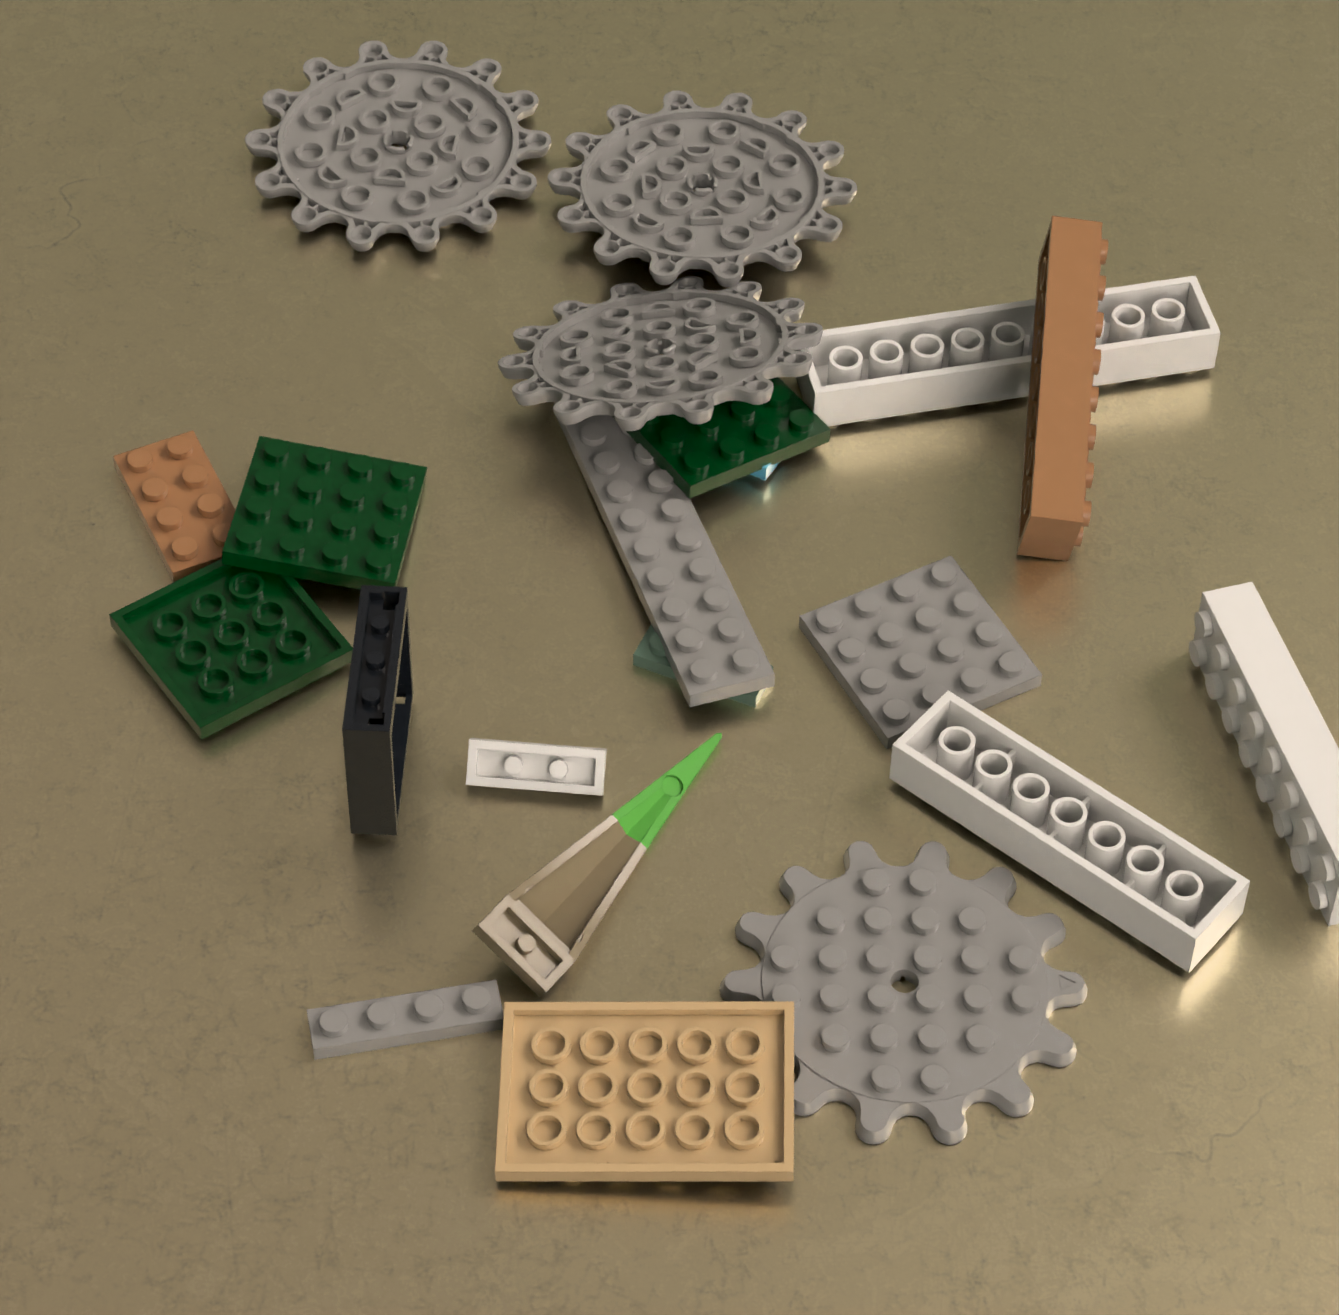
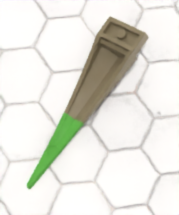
(557, 909)

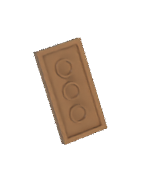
(178, 501)

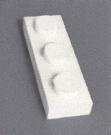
(536, 766)

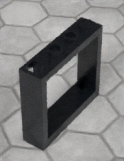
(373, 725)

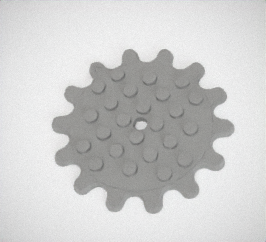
(340, 156)
(750, 178)
(711, 345)
(923, 1052)

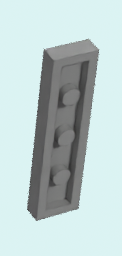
(405, 1019)

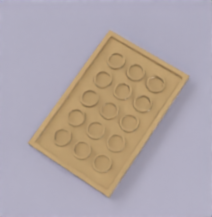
(646, 1091)

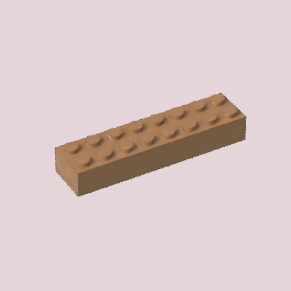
(1062, 389)

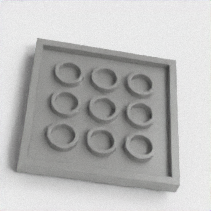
(913, 642)

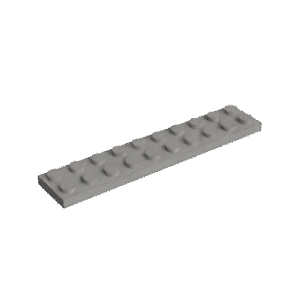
(670, 565)

